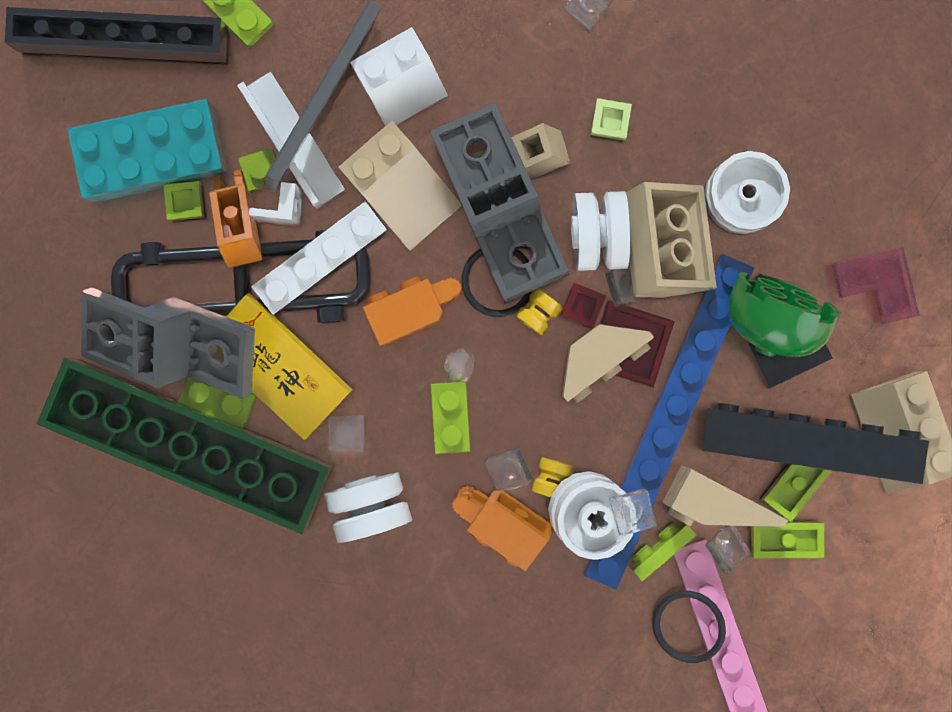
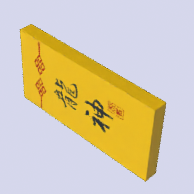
(288, 372)

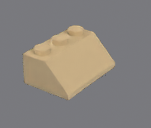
(669, 240)
(913, 406)

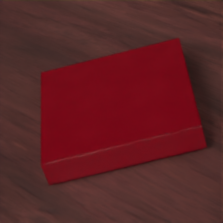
(646, 367)

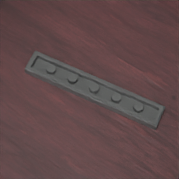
(321, 96)

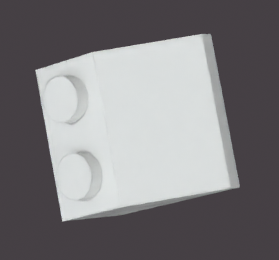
(399, 78)

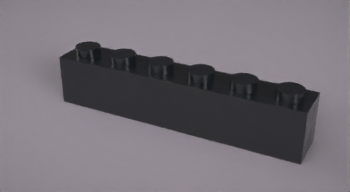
(116, 34)
(816, 445)

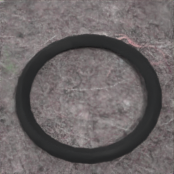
(487, 311)
(714, 608)

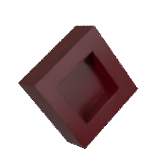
(583, 305)

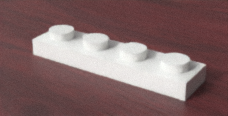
(319, 258)

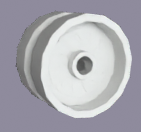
(765, 184)
(604, 230)
(368, 508)
(569, 512)

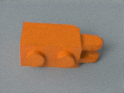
(234, 228)
(410, 308)
(503, 525)

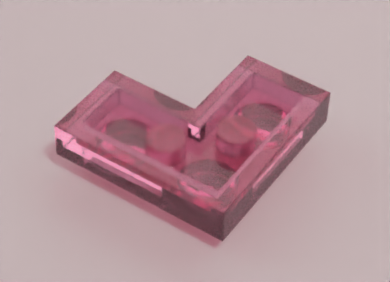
(886, 275)

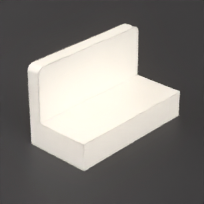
(288, 209)

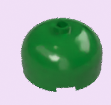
(780, 316)

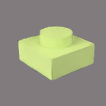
(611, 119)

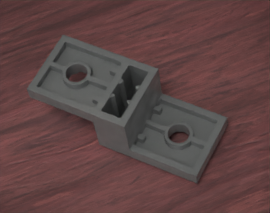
(500, 202)
(167, 342)

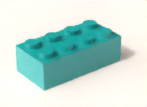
(147, 151)

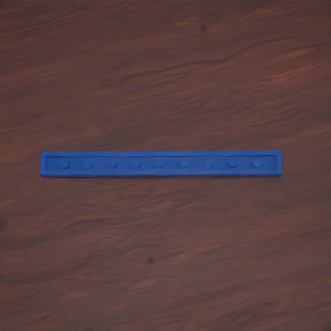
(675, 406)

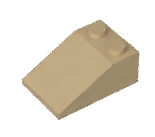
(400, 185)
(710, 503)

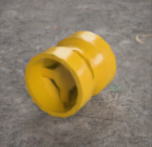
(535, 319)
(553, 470)

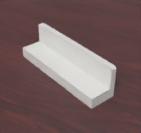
(278, 120)

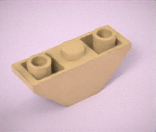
(599, 356)

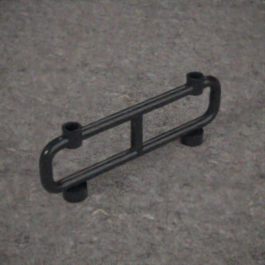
(328, 306)

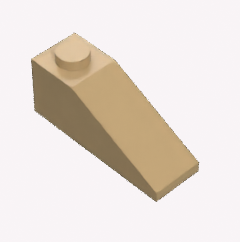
(540, 150)

